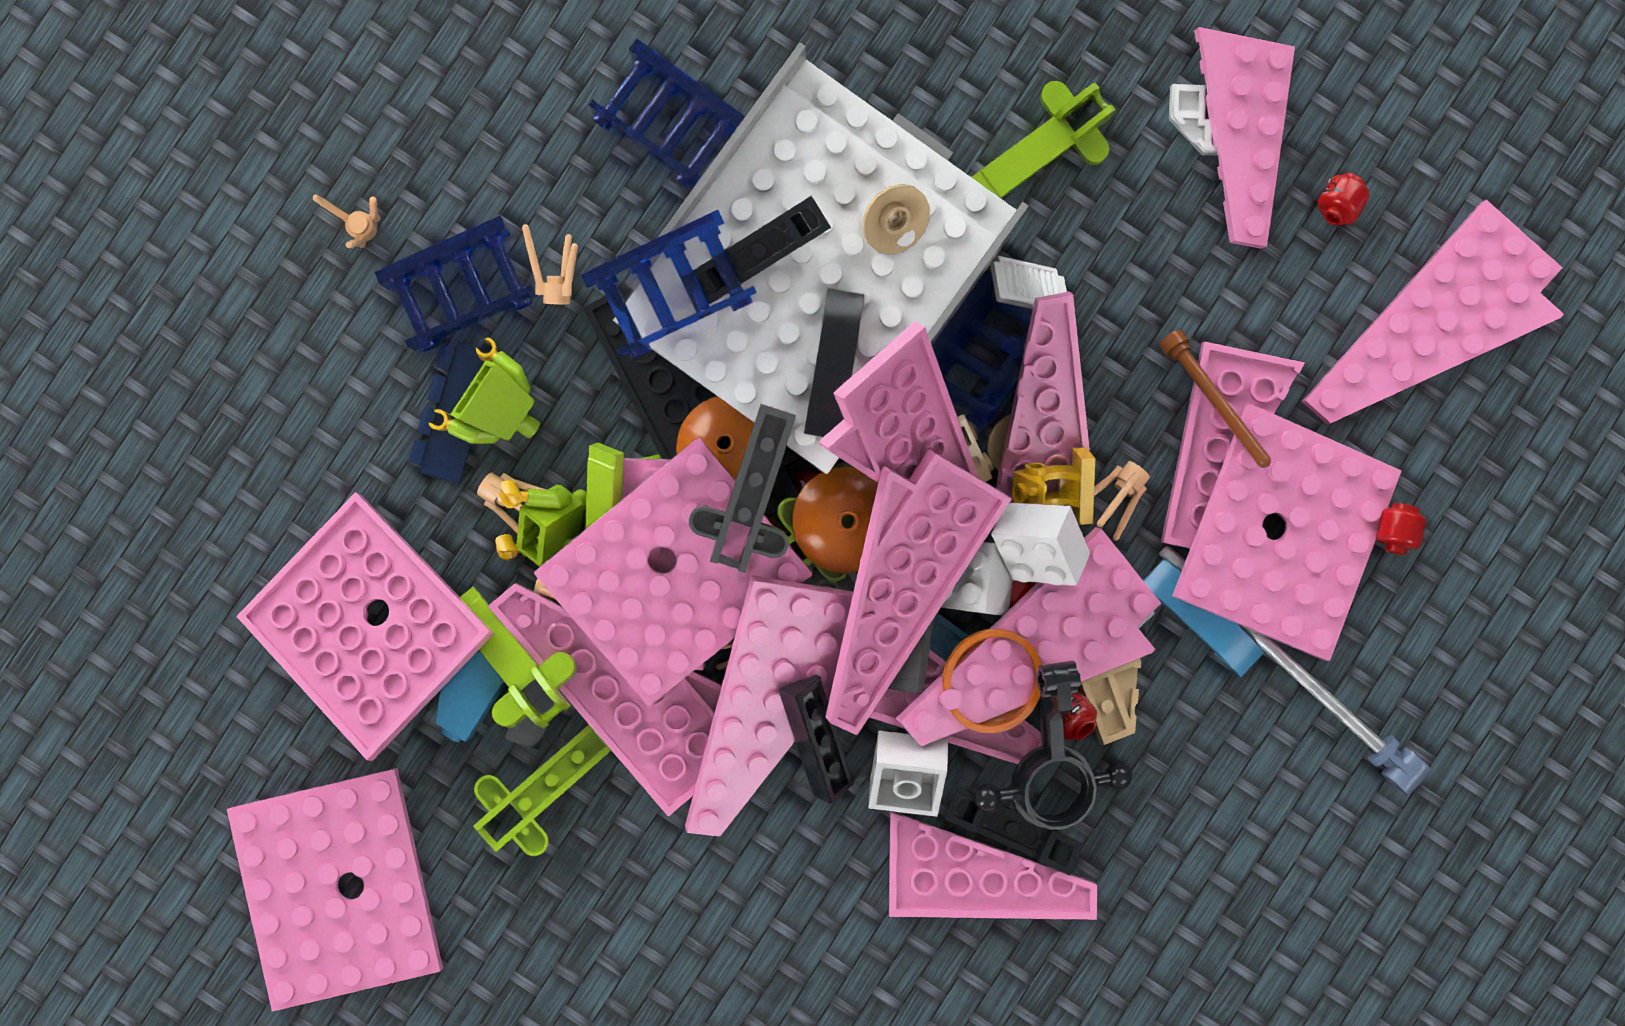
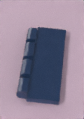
(445, 454)

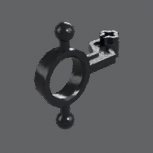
(1055, 684)

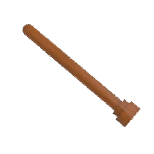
(1177, 347)

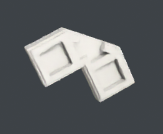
(1188, 116)

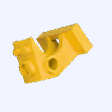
(1074, 485)

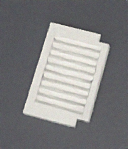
(1022, 281)

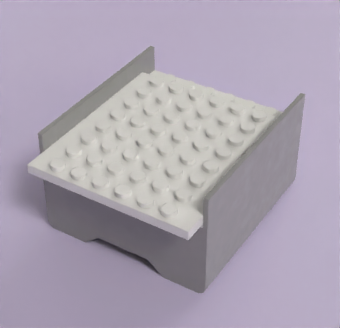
(830, 144)

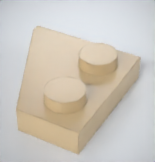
(981, 460)
(1115, 700)

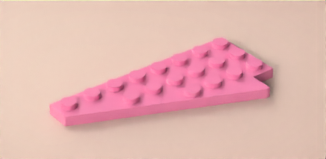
(1459, 305)
(898, 411)
(910, 562)
(1063, 623)
(781, 638)
(655, 743)

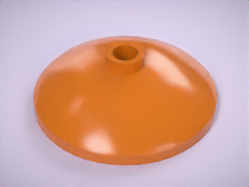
(712, 422)
(819, 516)
(1008, 719)

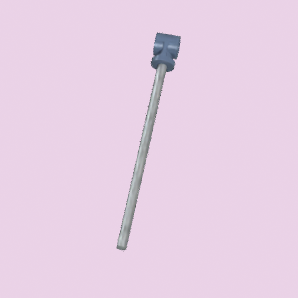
(1402, 768)

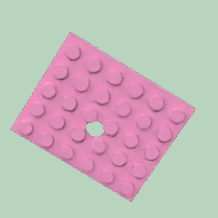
(1309, 576)
(650, 621)
(319, 630)
(305, 930)

